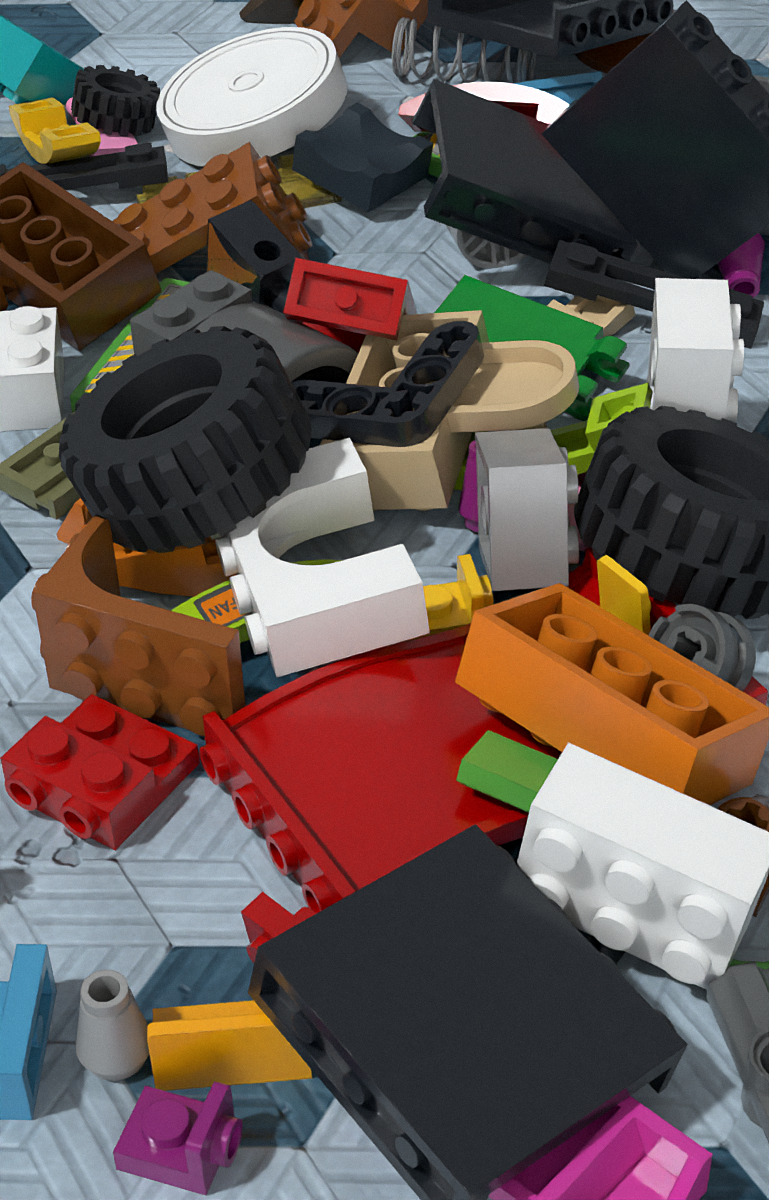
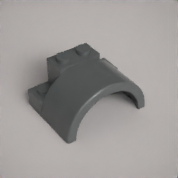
(223, 302)

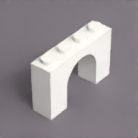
(324, 610)

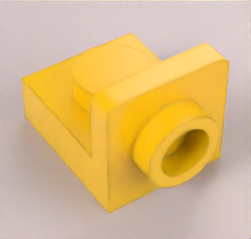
(454, 602)

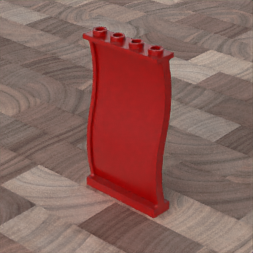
(365, 759)

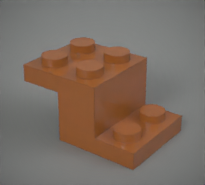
(373, 18)

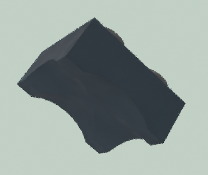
(361, 158)

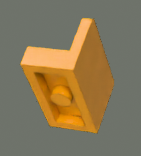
(219, 1044)

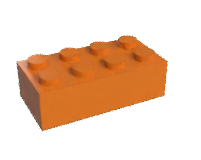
(613, 691)

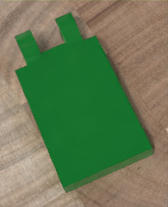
(519, 319)

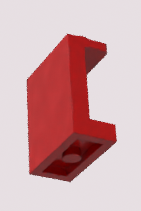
(347, 302)

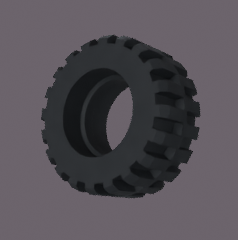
(186, 439)
(682, 508)

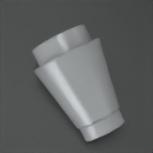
(110, 1027)

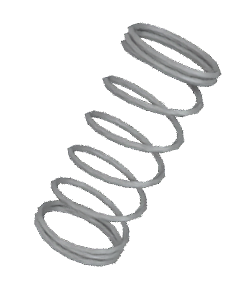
(524, 71)

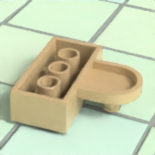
(512, 389)

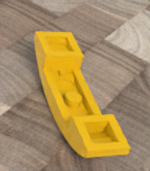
(48, 136)

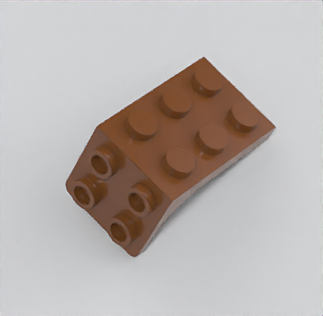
(178, 217)
(128, 650)

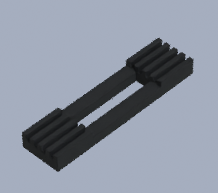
(133, 168)
(582, 269)

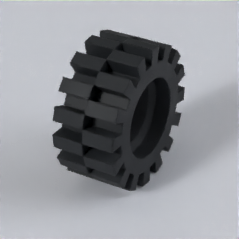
(115, 100)

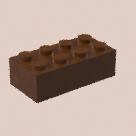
(69, 257)

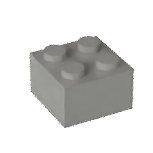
(524, 509)

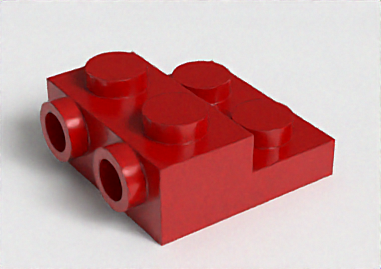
(97, 770)

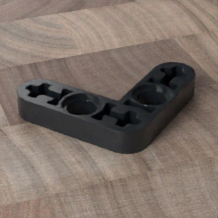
(387, 413)

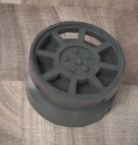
(709, 642)

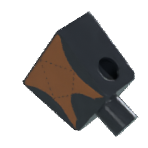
(252, 253)

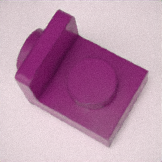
(180, 1138)

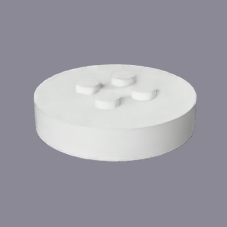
(252, 91)

